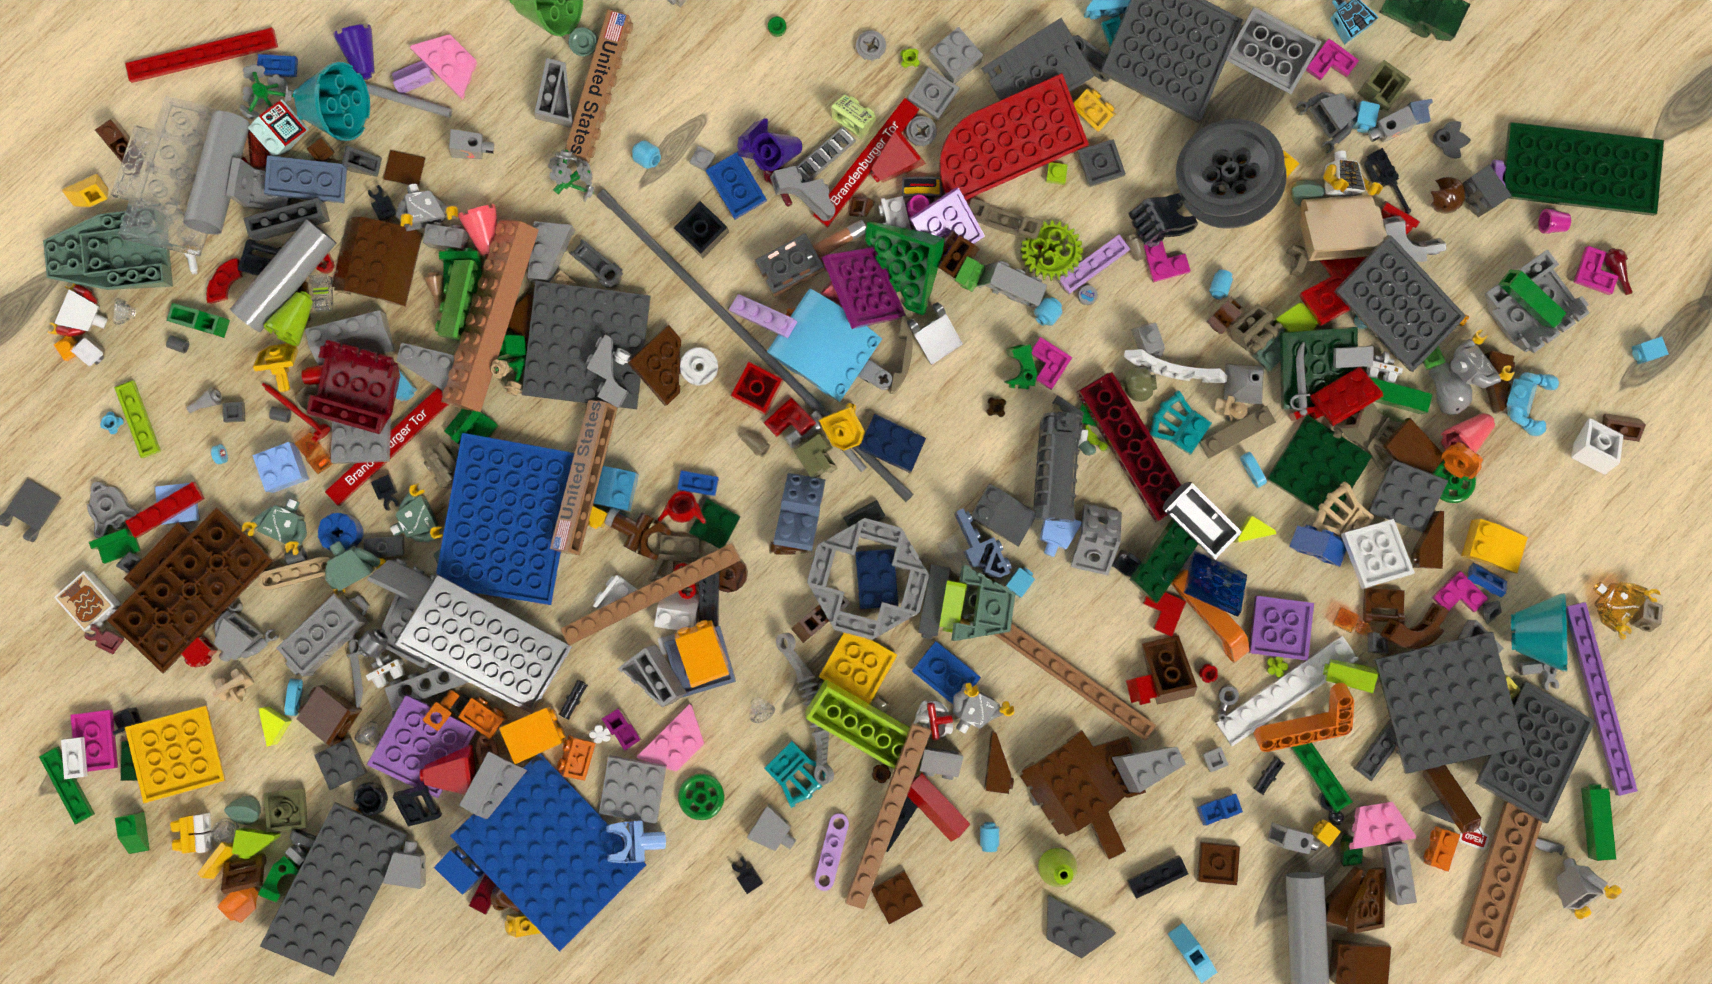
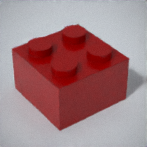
(757, 388)

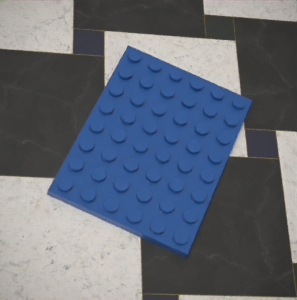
(504, 519)
(548, 853)

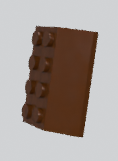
(377, 260)
(1073, 785)

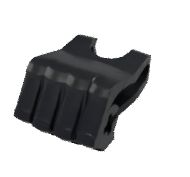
(1159, 219)

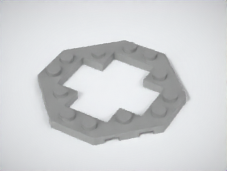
(904, 558)

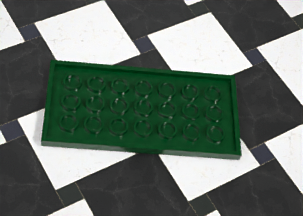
(1583, 168)

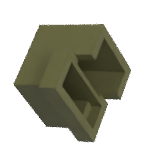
(1384, 85)
(815, 456)

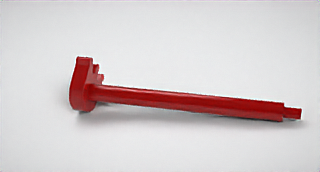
(322, 430)

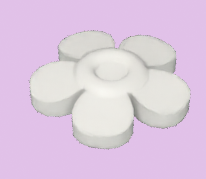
(600, 734)

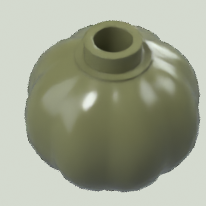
(1139, 384)

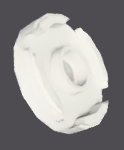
(692, 359)

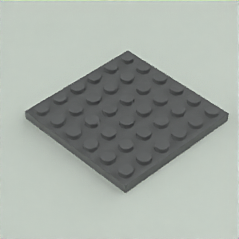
(1172, 52)
(565, 332)
(1449, 702)

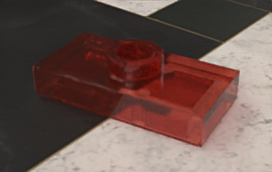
(257, 152)

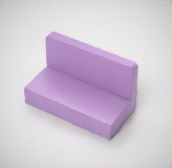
(412, 77)

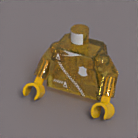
(1620, 603)

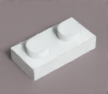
(74, 758)

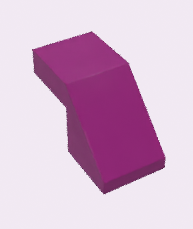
(622, 728)

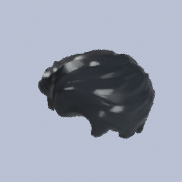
(370, 798)

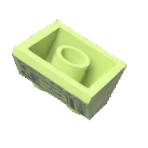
(853, 116)

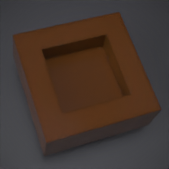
(320, 150)

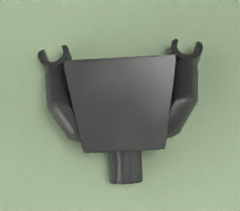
(1333, 114)

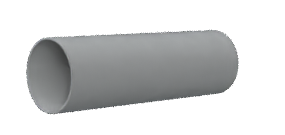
(208, 197)
(283, 275)
(1307, 928)

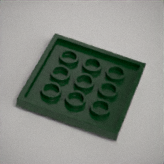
(1317, 360)
(1317, 464)

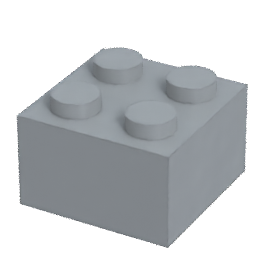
(955, 56)

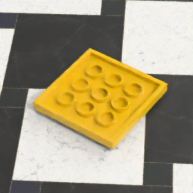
(175, 754)

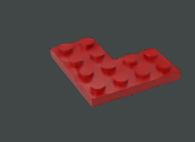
(1321, 298)

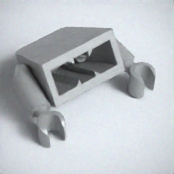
(237, 636)

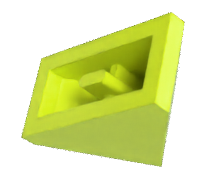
(1254, 528)
(273, 725)

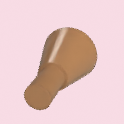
(435, 282)

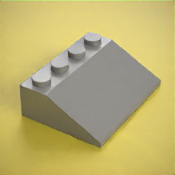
(1273, 49)
(402, 579)

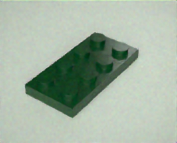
(1163, 561)

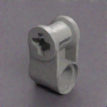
(872, 373)

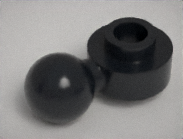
(1334, 818)

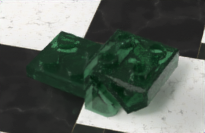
(1428, 16)

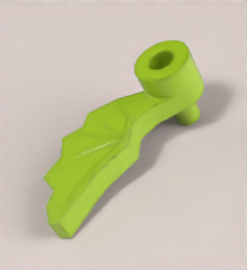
(1092, 438)

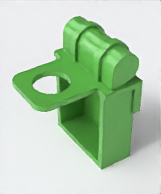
(970, 274)

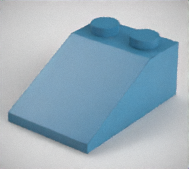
(616, 488)

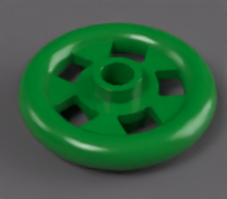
(1462, 494)
(690, 784)

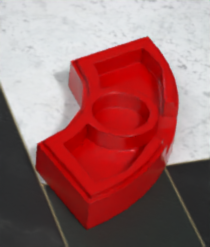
(222, 280)

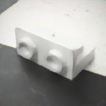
(894, 212)
(616, 588)

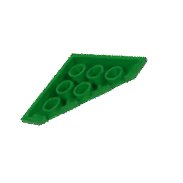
(910, 259)

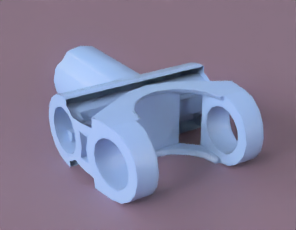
(635, 841)

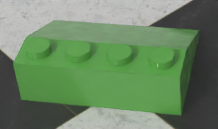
(457, 300)

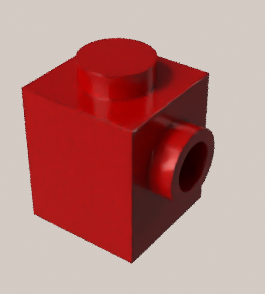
(199, 652)
(1141, 689)

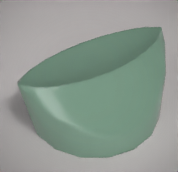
(583, 41)
(1306, 190)
(244, 810)

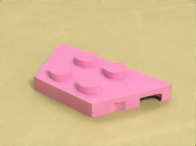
(448, 62)
(676, 742)
(1379, 825)

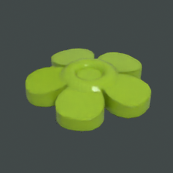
(1277, 666)

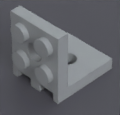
(247, 188)
(1098, 539)

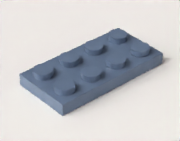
(305, 179)

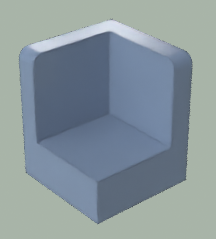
(1420, 110)

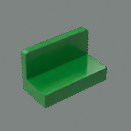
(115, 545)

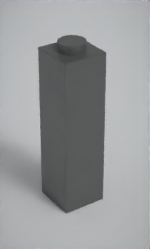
(933, 601)

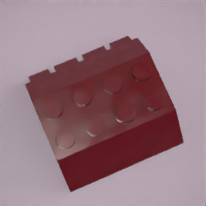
(355, 387)

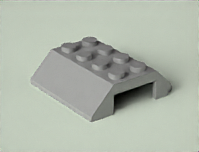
(1522, 327)

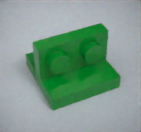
(470, 423)

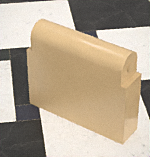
(1341, 227)

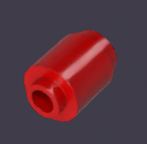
(312, 374)

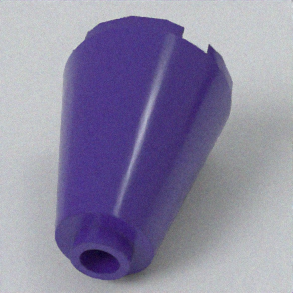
(357, 48)
(775, 150)

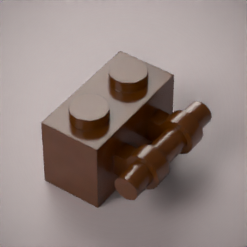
(957, 254)

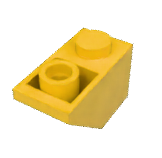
(87, 192)

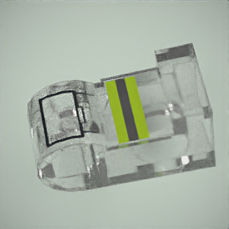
(322, 292)

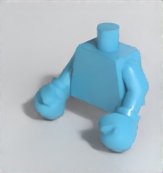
(1522, 397)

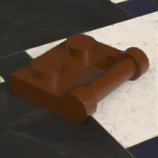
(1383, 599)
(243, 878)

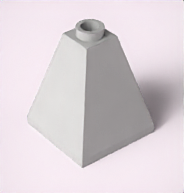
(1244, 383)

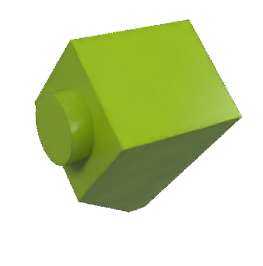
(252, 841)

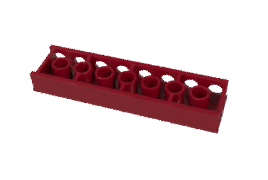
(1130, 443)

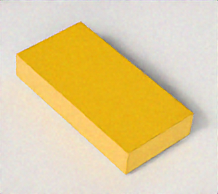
(216, 861)

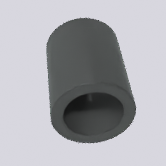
(177, 344)
(280, 414)
(292, 559)

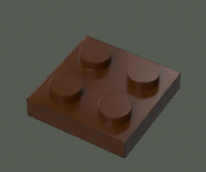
(896, 897)

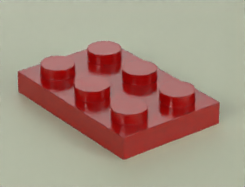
(1346, 396)

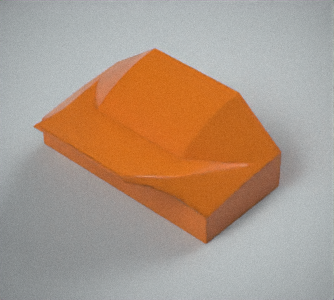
(239, 904)

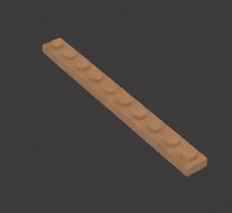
(650, 594)
(1077, 682)
(888, 815)

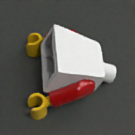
(78, 313)

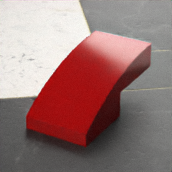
(1312, 411)

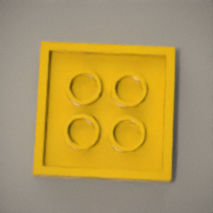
(858, 666)

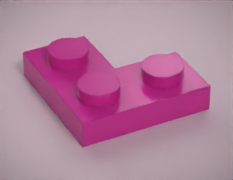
(1331, 56)
(1163, 267)
(1590, 273)
(1054, 360)
(1462, 589)

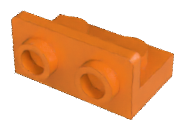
(482, 716)
(576, 758)
(1441, 848)

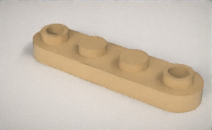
(293, 573)

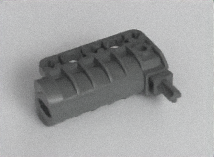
(1057, 466)

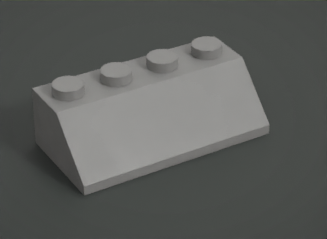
(364, 331)

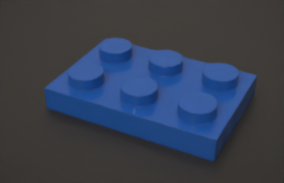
(736, 185)
(944, 672)

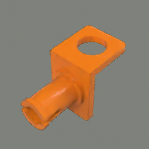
(442, 708)

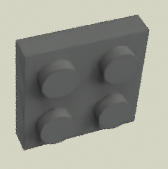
(1101, 163)
(340, 763)

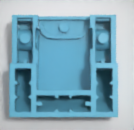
(825, 346)

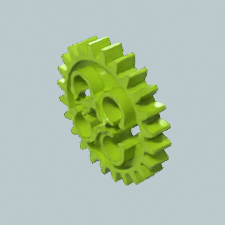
(1061, 264)

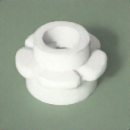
(621, 356)

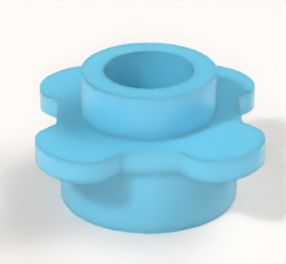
(106, 422)

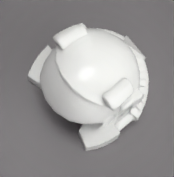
(923, 719)

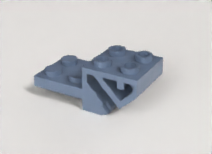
(799, 511)
(995, 564)

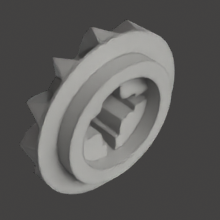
(866, 38)
(922, 122)

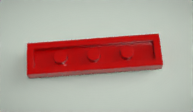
(165, 509)

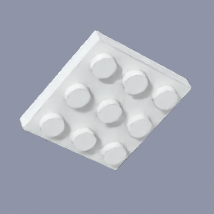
(1377, 554)

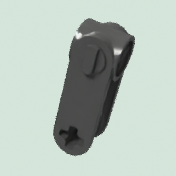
(1093, 56)
(597, 264)

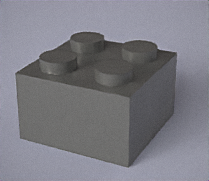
(1484, 191)

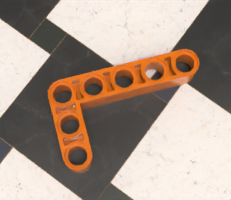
(1233, 638)
(1311, 728)

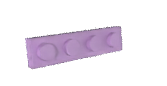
(1094, 264)
(763, 316)

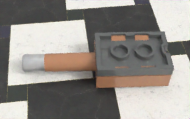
(800, 259)

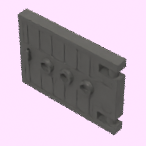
(1038, 59)

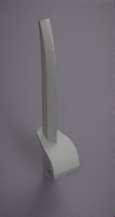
(1301, 382)
(354, 652)

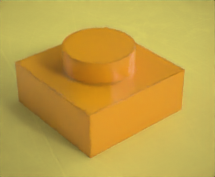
(64, 347)

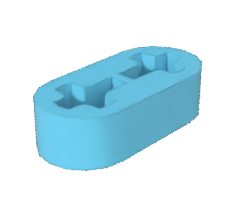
(1253, 470)
(293, 697)

